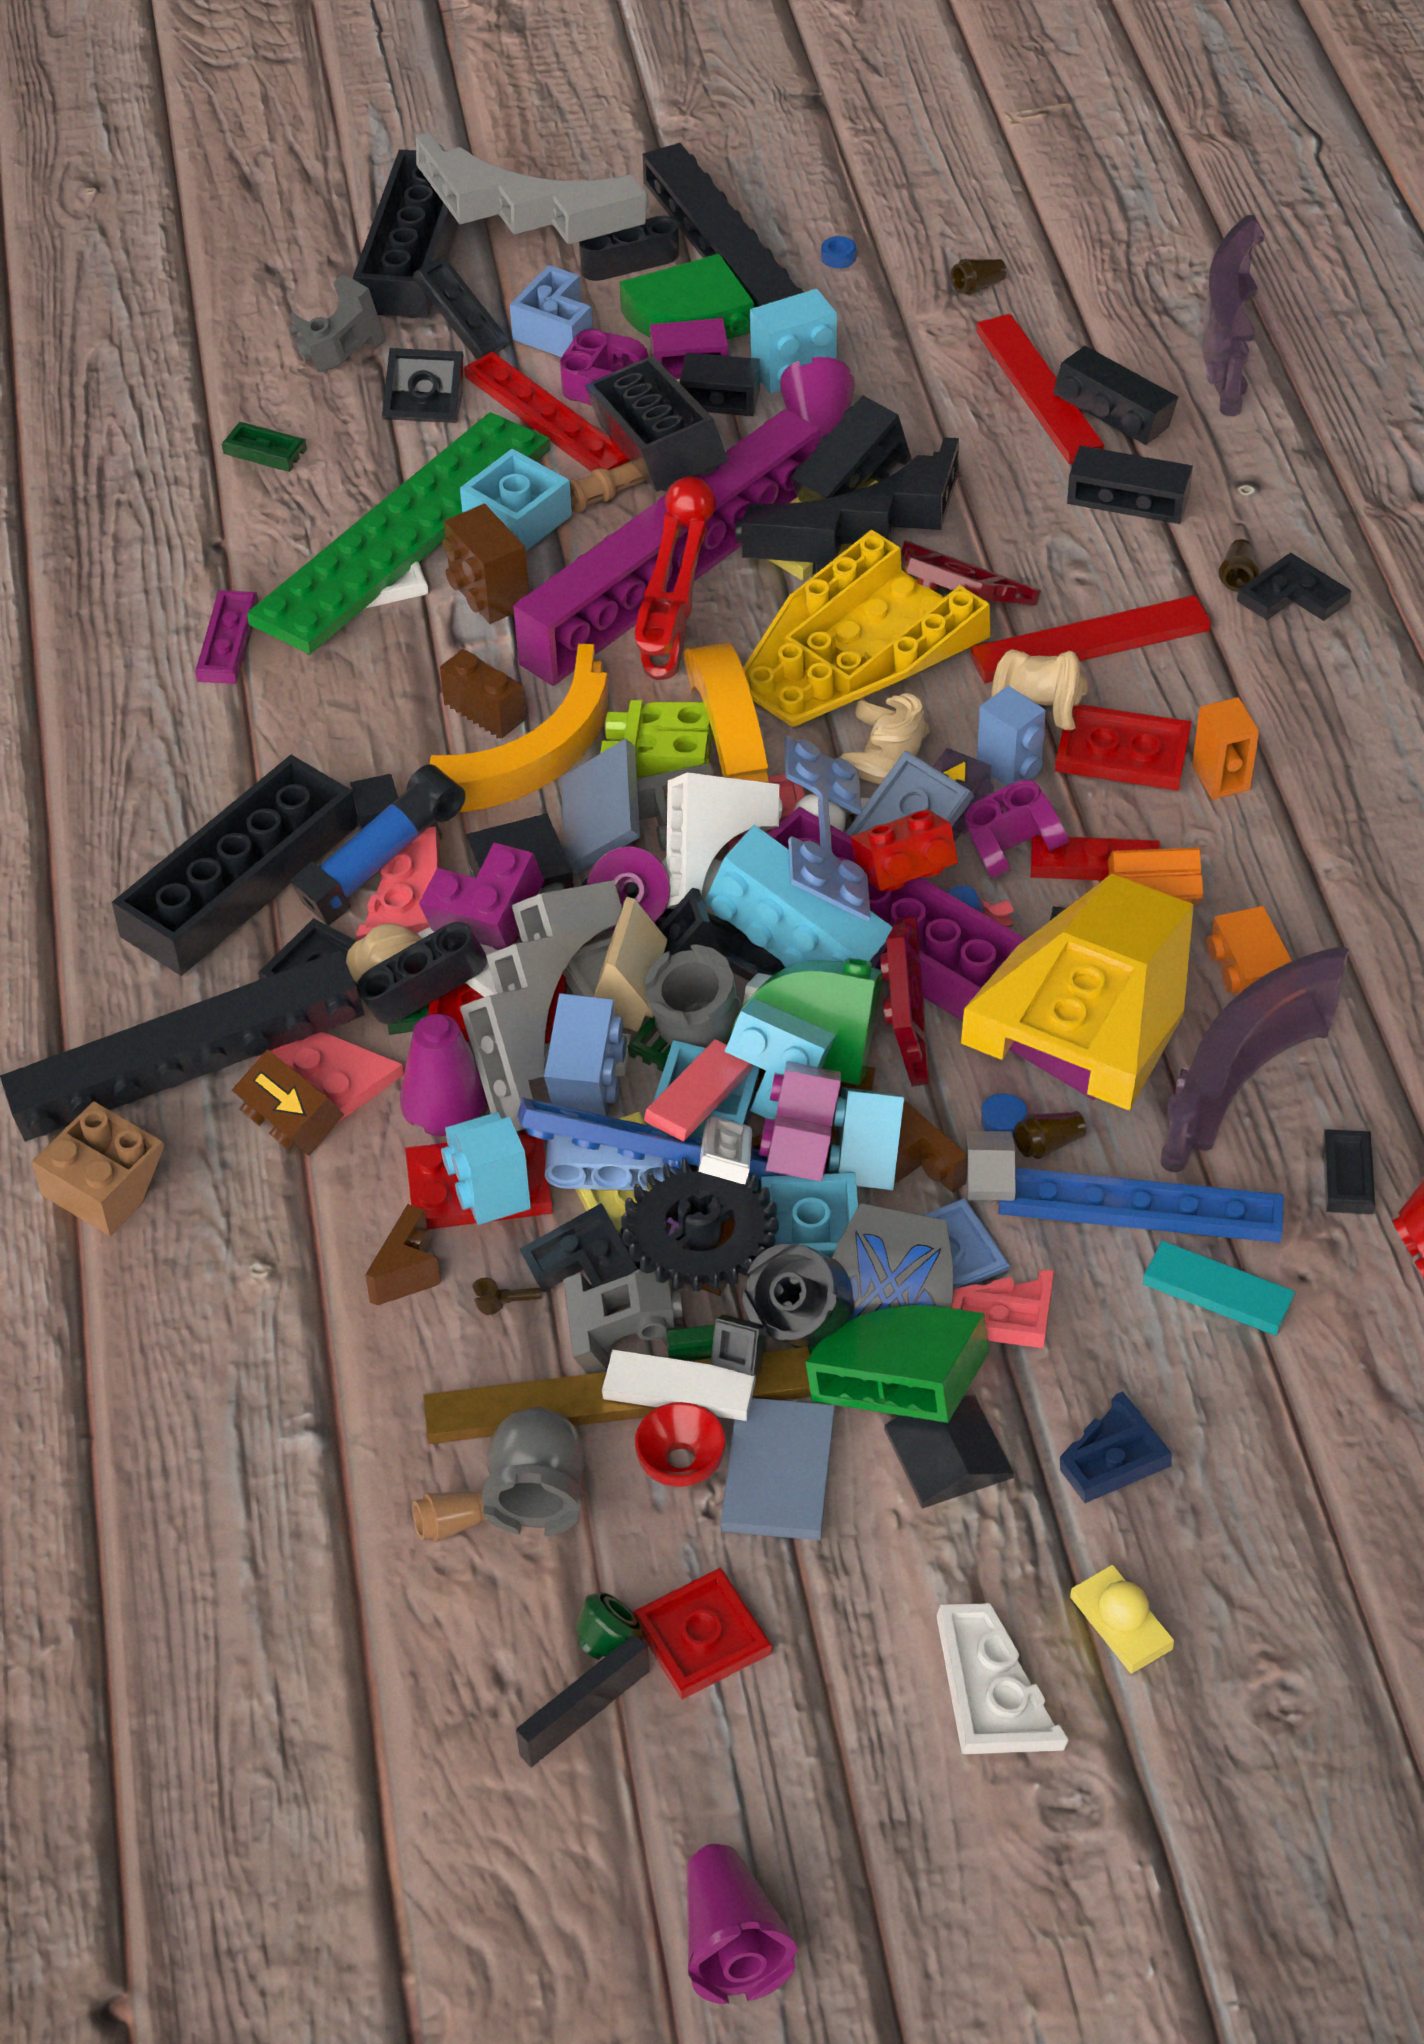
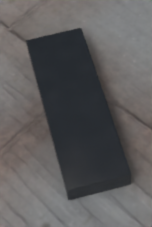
(460, 308)
(582, 1700)

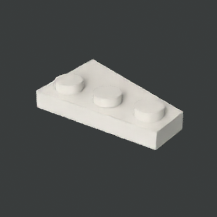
(988, 1688)

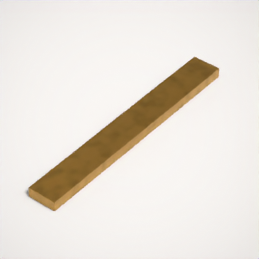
(481, 1410)

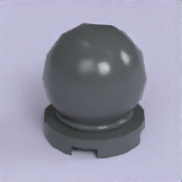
(693, 996)
(534, 1472)

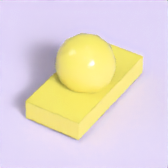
(1122, 1618)

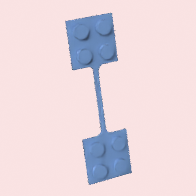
(815, 866)

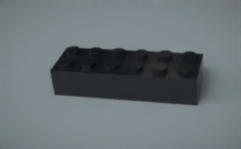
(405, 235)
(656, 423)
(235, 864)

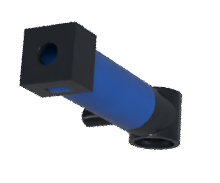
(428, 799)

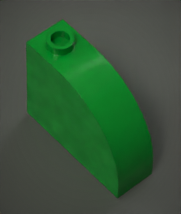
(687, 293)
(835, 998)
(901, 1361)

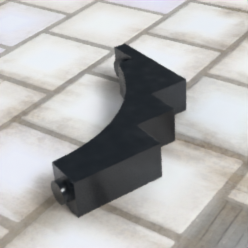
(818, 528)

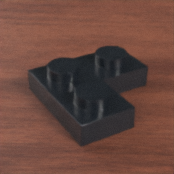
(1295, 582)
(580, 1244)

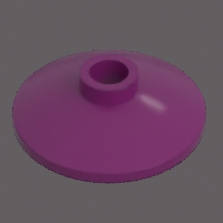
(636, 866)

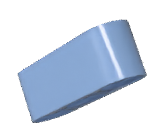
(600, 1169)

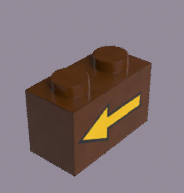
(286, 1102)

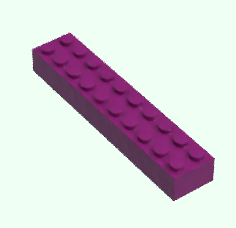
(604, 588)
(955, 941)

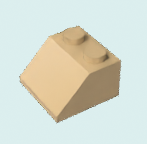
(627, 962)

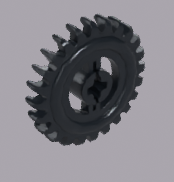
(702, 1207)

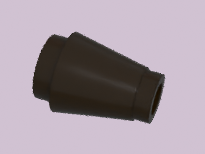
(977, 274)
(1238, 565)
(1045, 1133)

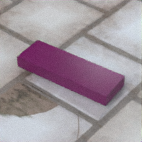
(226, 637)

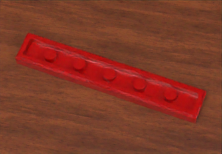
(1036, 384)
(544, 413)
(1101, 634)

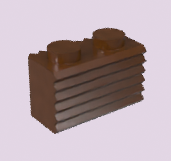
(482, 693)

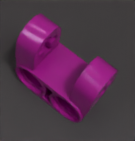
(593, 357)
(1010, 819)

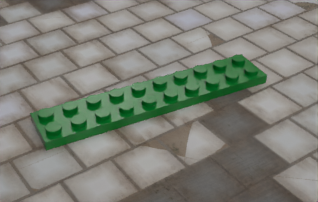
(386, 539)

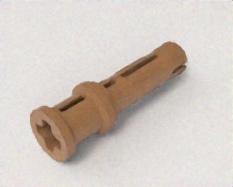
(603, 485)

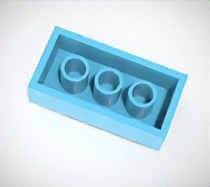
(785, 920)

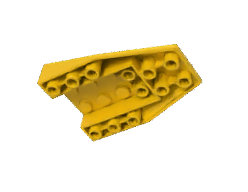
(858, 632)
(1093, 988)

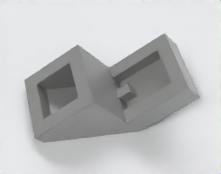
(990, 1165)

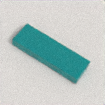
(1219, 1288)

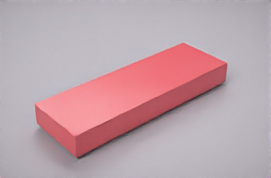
(697, 1091)

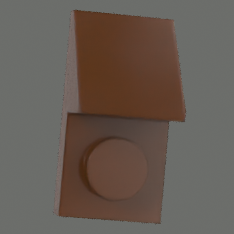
(928, 1147)
(402, 1262)

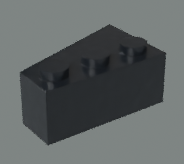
(853, 453)

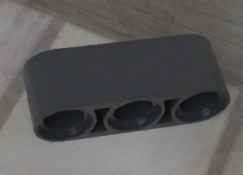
(630, 249)
(422, 972)

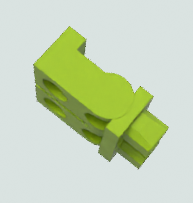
(664, 735)

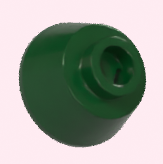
(605, 1624)

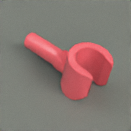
(999, 912)

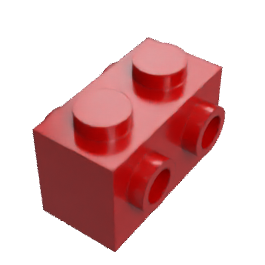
(905, 849)

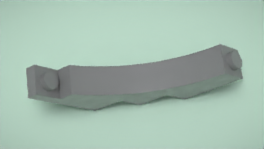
(524, 202)
(511, 1025)

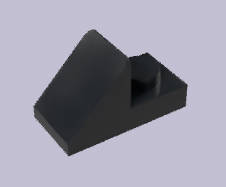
(689, 925)

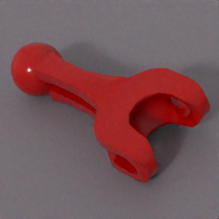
(664, 614)

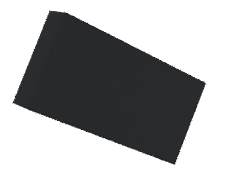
(1348, 1171)

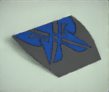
(896, 1259)

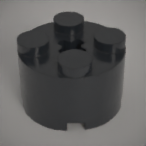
(773, 1289)

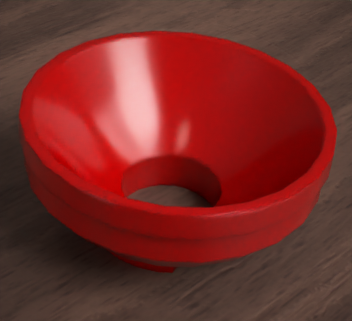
(674, 1428)

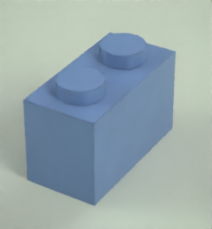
(1011, 736)

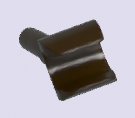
(492, 1299)

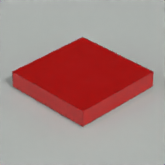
(702, 1633)

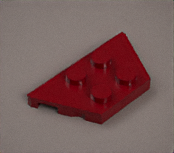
(942, 570)
(906, 1005)

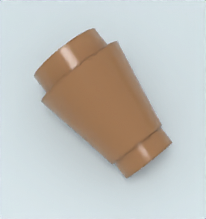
(446, 1514)

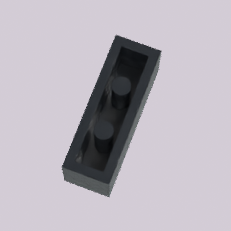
(1115, 395)
(1129, 484)

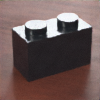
(722, 382)

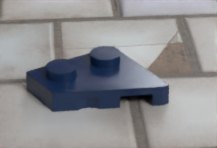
(1114, 1452)

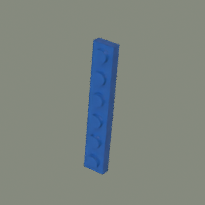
(631, 1138)
(1146, 1205)

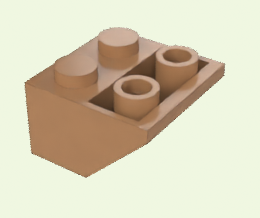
(98, 1168)

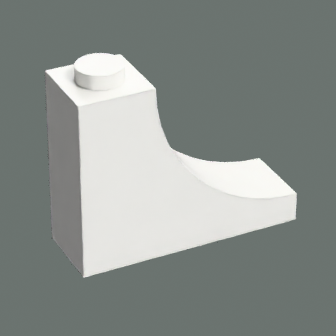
(706, 815)

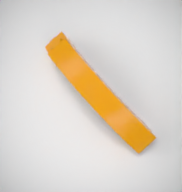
(730, 708)
(541, 755)

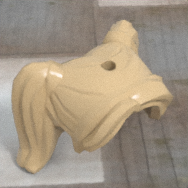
(1044, 681)
(890, 736)

